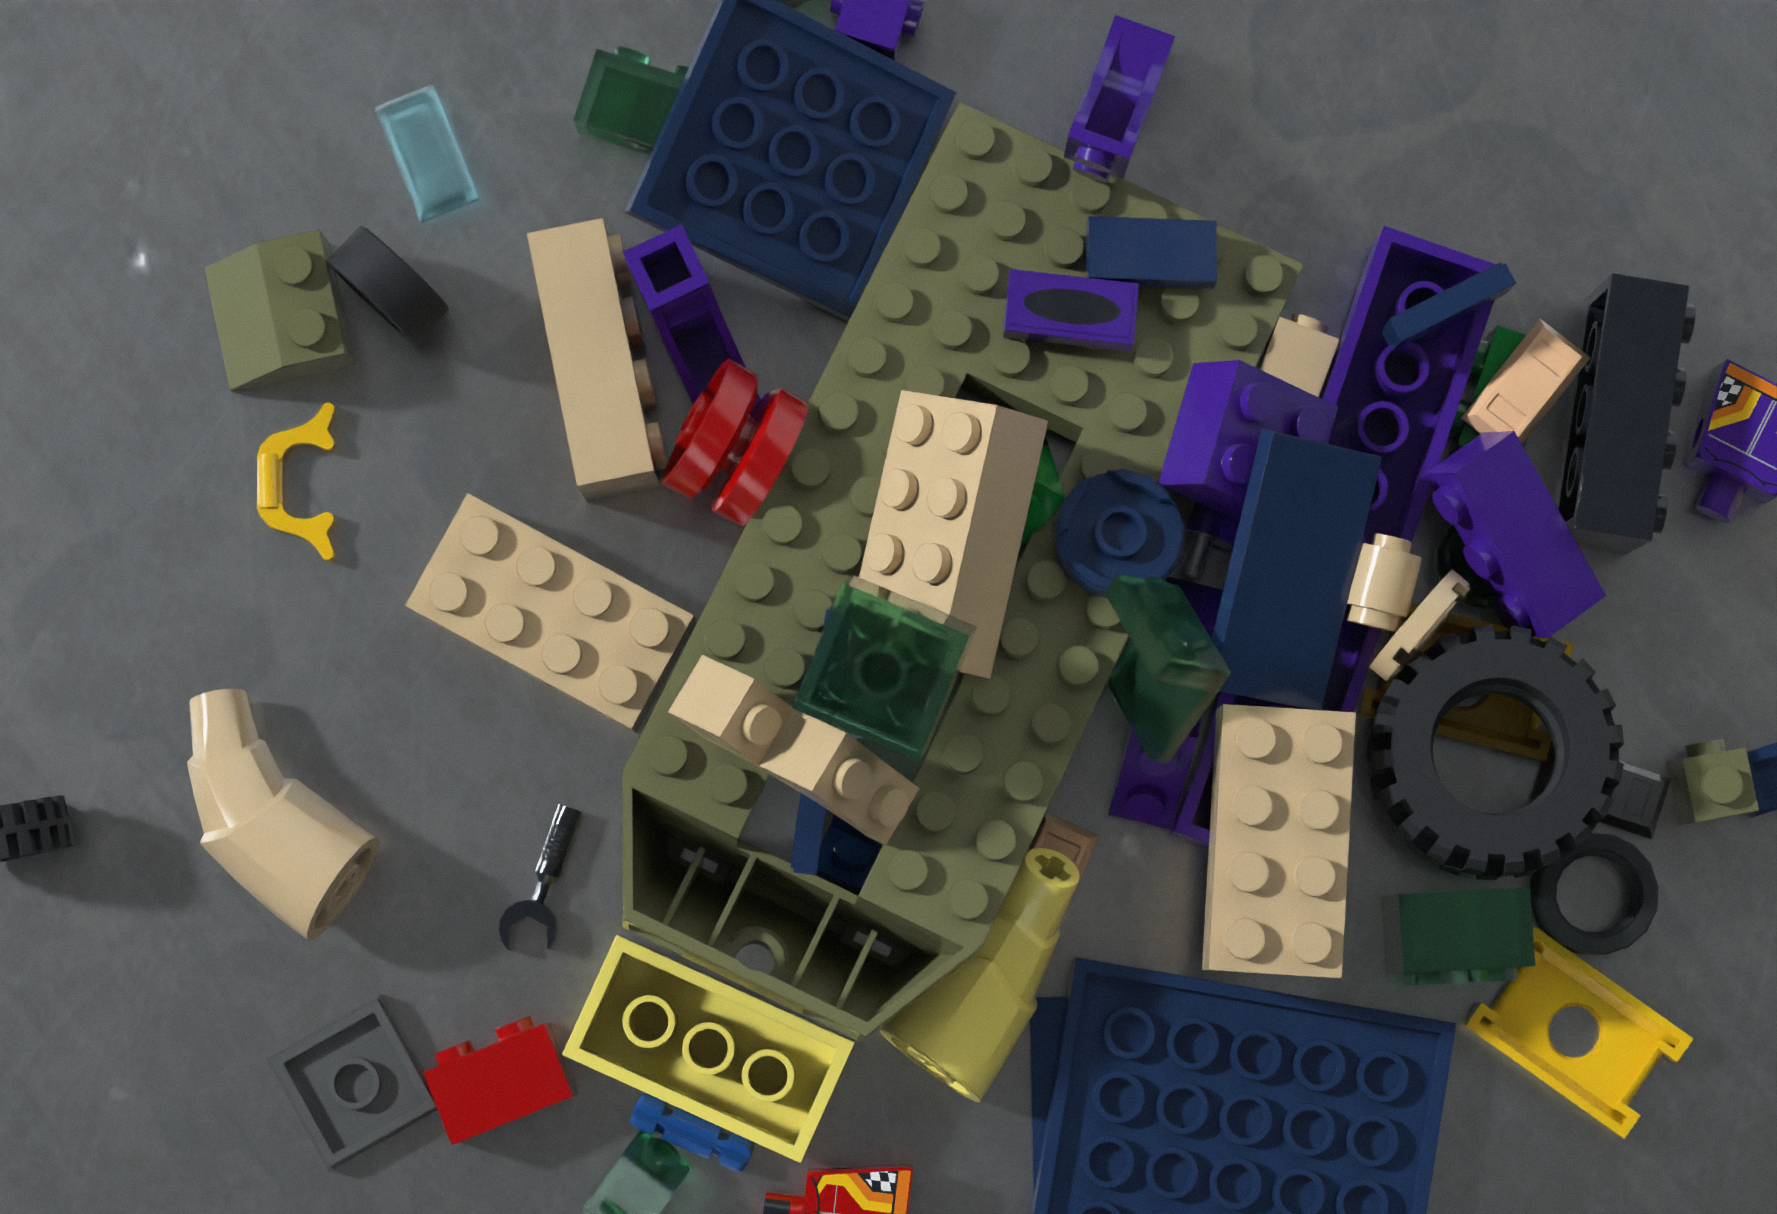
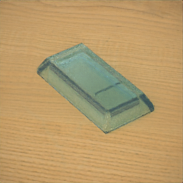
(426, 153)

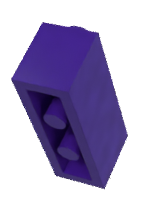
(1514, 534)

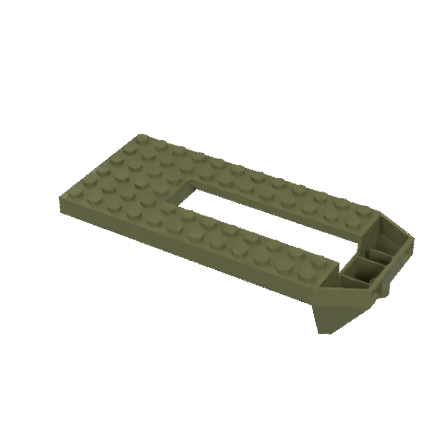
(928, 328)

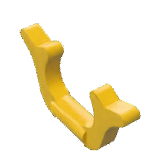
(270, 480)

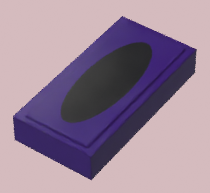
(1070, 310)

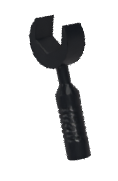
(547, 872)

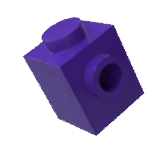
(878, 22)

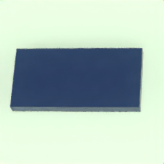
(1293, 568)

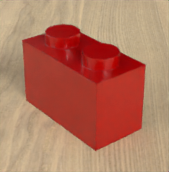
(499, 1081)

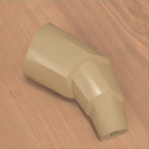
(267, 828)

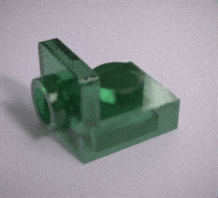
(640, 1179)

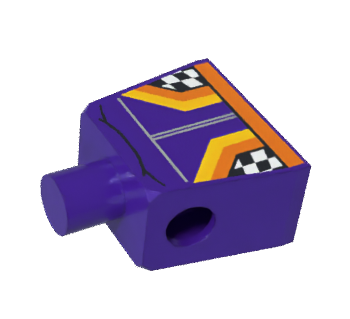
(1735, 441)

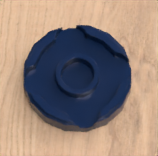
(1117, 526)

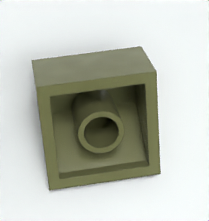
(279, 311)

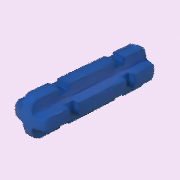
(691, 1132)

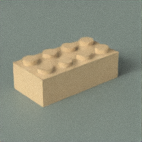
(594, 359)
(955, 511)
(551, 613)
(1279, 841)

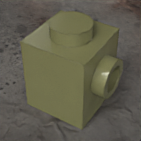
(1712, 782)

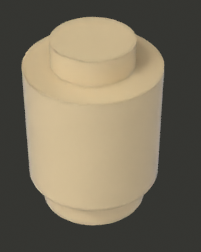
(1383, 583)

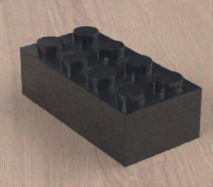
(1624, 411)

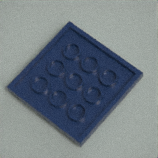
(791, 151)

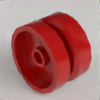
(743, 447)

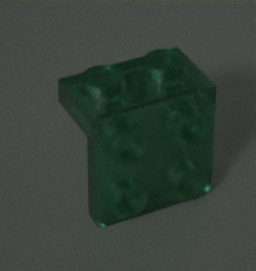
(1167, 667)

